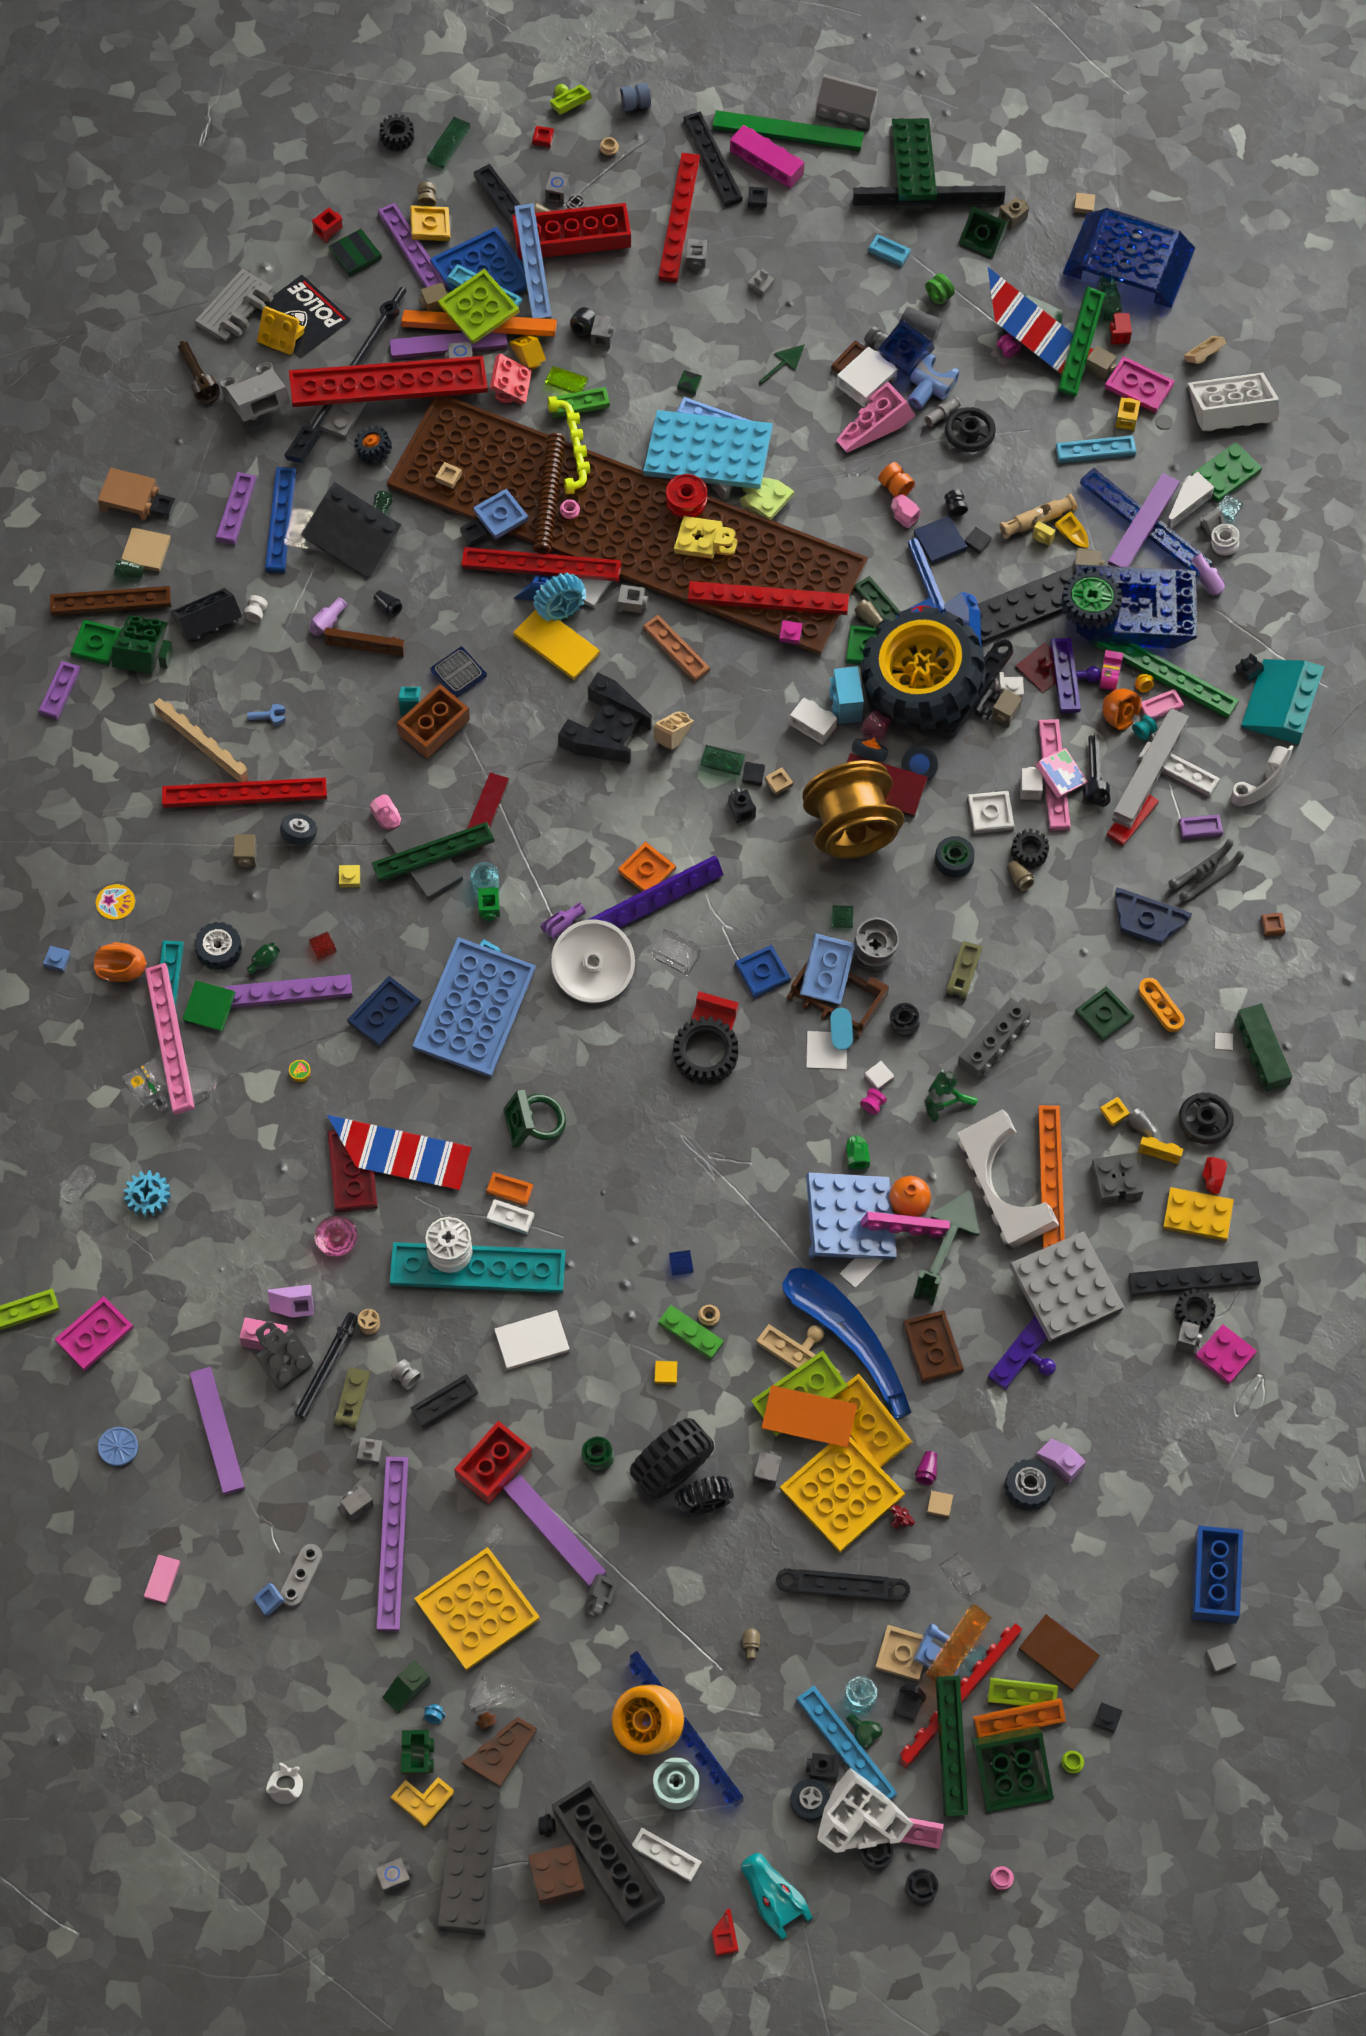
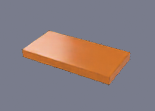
(809, 1416)

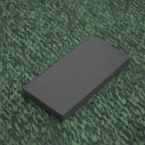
(434, 877)

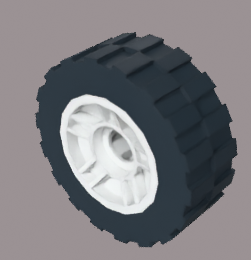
(211, 937)

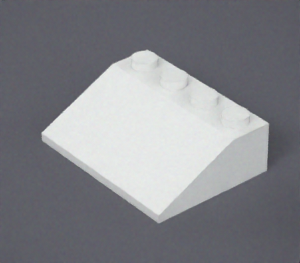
(1234, 401)

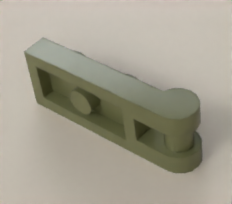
(964, 969)
(352, 1397)

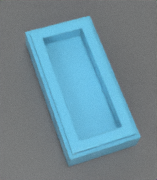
(889, 250)

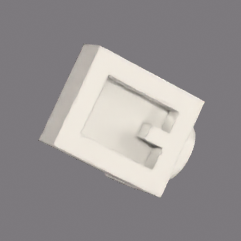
(1012, 684)

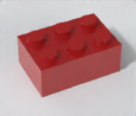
(493, 1462)

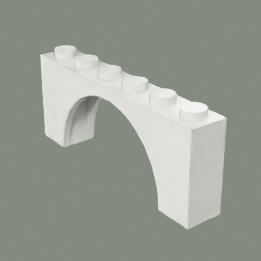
(981, 1145)

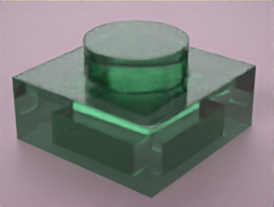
(842, 916)

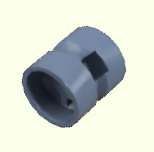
(635, 97)

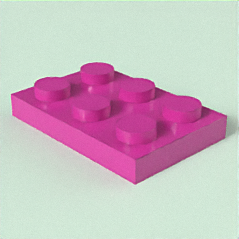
(1140, 384)
(94, 1333)

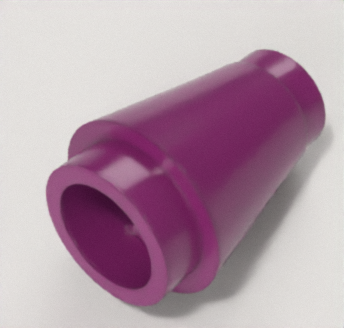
(927, 1469)

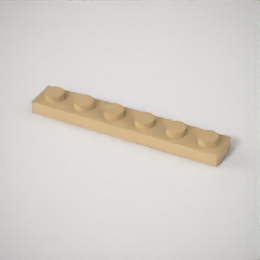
(197, 737)

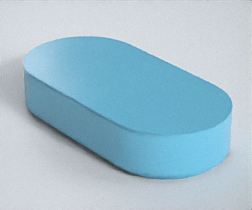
(841, 1029)

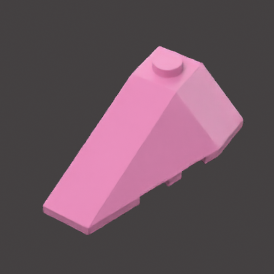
(881, 416)

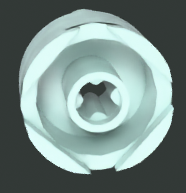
(688, 1780)

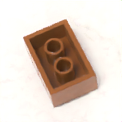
(433, 721)

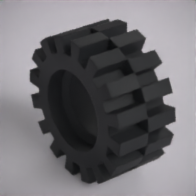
(396, 141)
(1032, 838)
(1201, 1299)

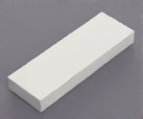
(666, 1855)

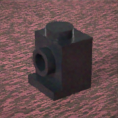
(741, 805)
(827, 1774)

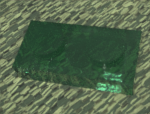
(722, 760)

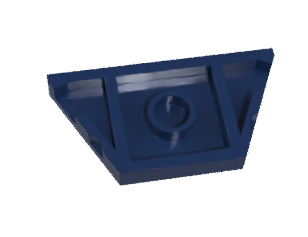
(1148, 917)

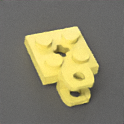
(713, 538)

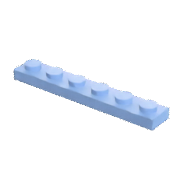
(532, 261)

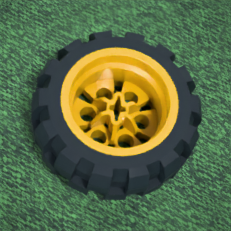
(935, 697)

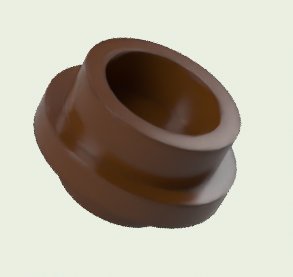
(486, 1720)

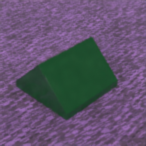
(983, 232)

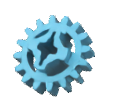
(154, 1199)

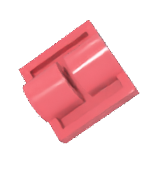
(510, 380)

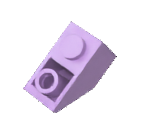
(292, 1301)

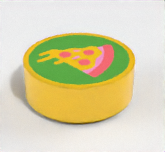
(299, 1070)

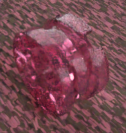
(875, 725)

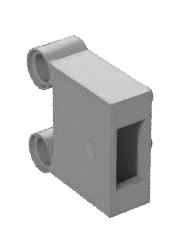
(257, 394)

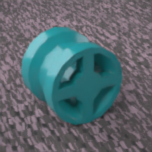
(1144, 727)

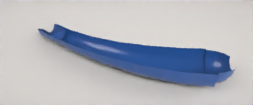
(812, 1293)

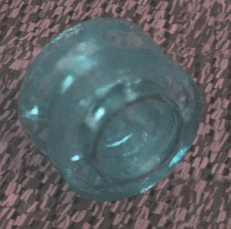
(481, 870)
(858, 1704)

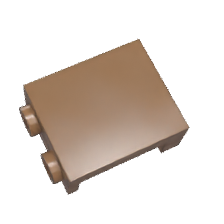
(128, 492)

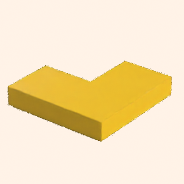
(426, 1805)

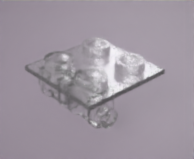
(298, 521)

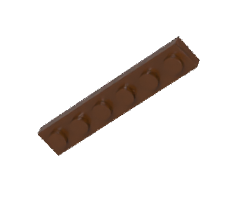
(110, 600)

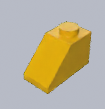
(528, 351)

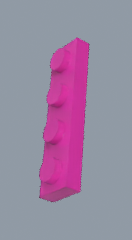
(900, 1223)

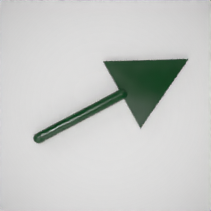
(789, 356)

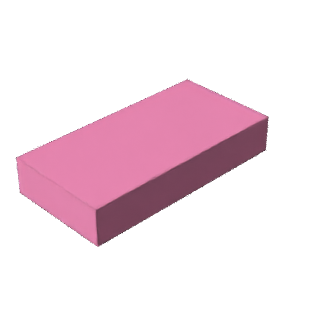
(1161, 704)
(162, 1579)

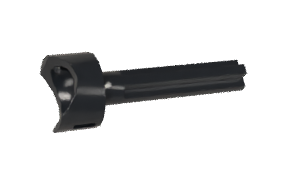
(1096, 790)

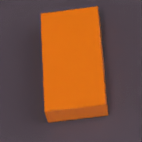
(509, 1188)

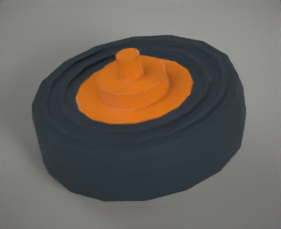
(869, 749)

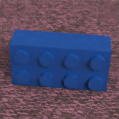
(1217, 1574)

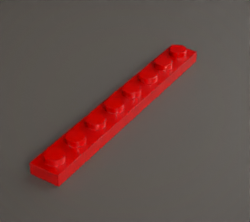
(679, 217)
(540, 564)
(768, 598)
(244, 792)
(967, 1686)

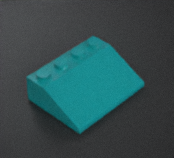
(1283, 698)

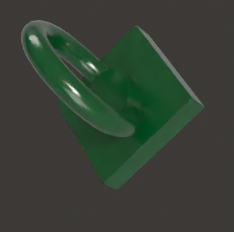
(520, 1117)

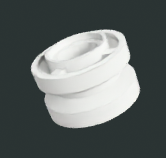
(1222, 546)

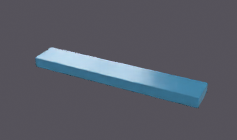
(842, 1740)

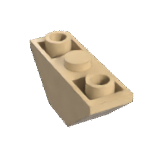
(672, 729)

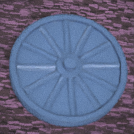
(118, 1446)

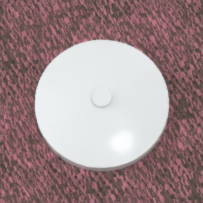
(592, 961)

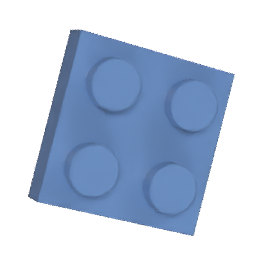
(500, 514)

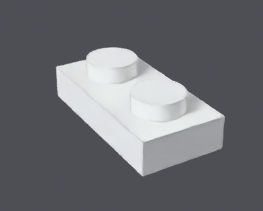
(510, 1216)

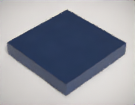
(940, 539)

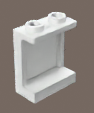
(865, 376)

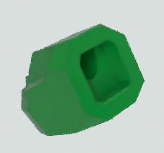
(857, 1153)

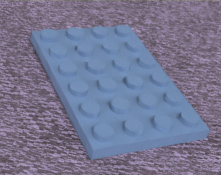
(474, 1007)

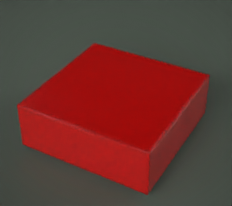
(543, 136)

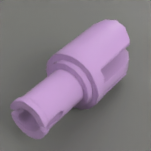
(1209, 576)
(326, 617)

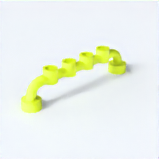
(576, 436)

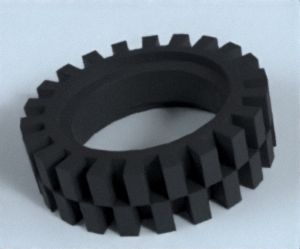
(705, 1027)

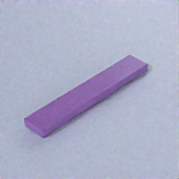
(410, 247)
(438, 344)
(1144, 521)
(217, 1430)
(553, 1530)

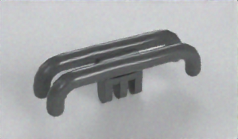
(1206, 872)

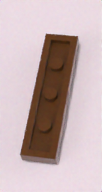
(365, 642)

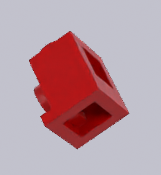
(327, 224)
(1120, 329)

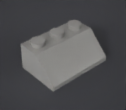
(847, 102)

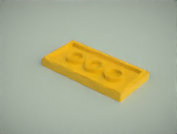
(557, 644)
(873, 1424)

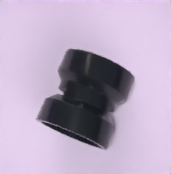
(956, 503)

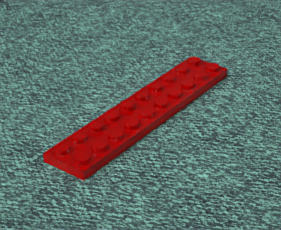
(388, 381)

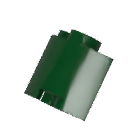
(416, 1752)

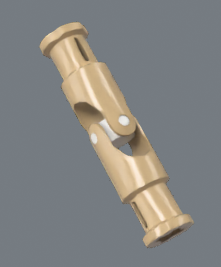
(1029, 519)

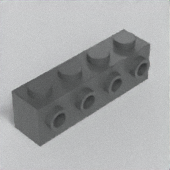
(994, 1038)

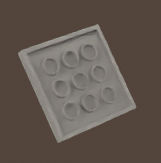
(1066, 1286)

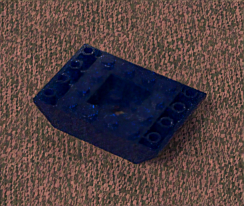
(1164, 606)

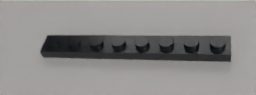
(945, 195)

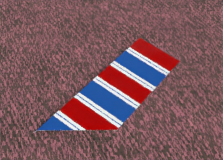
(1029, 322)
(403, 1153)

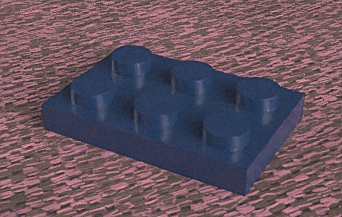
(384, 1011)

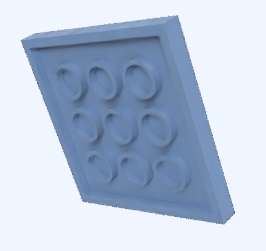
(836, 1213)

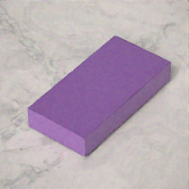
(1200, 827)

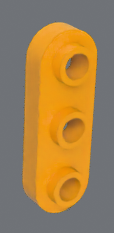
(1160, 997)

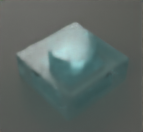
(1230, 507)
(974, 1656)

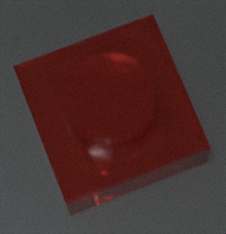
(322, 945)

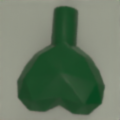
(865, 1730)

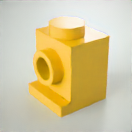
(1127, 414)

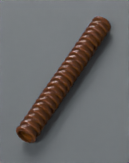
(549, 493)

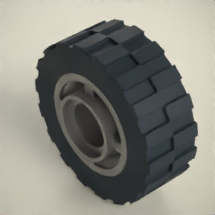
(1032, 1472)

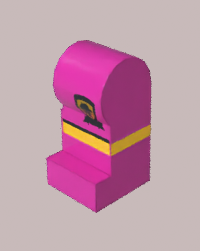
(1110, 670)

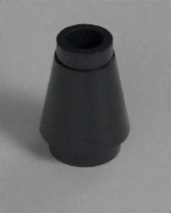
(390, 604)

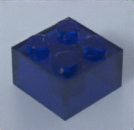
(905, 347)

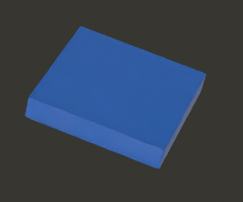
(762, 971)

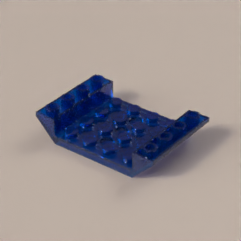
(1156, 265)

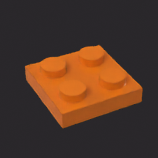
(646, 867)

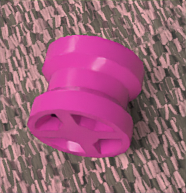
(1008, 345)
(873, 1101)

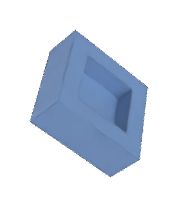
(56, 959)
(268, 1599)

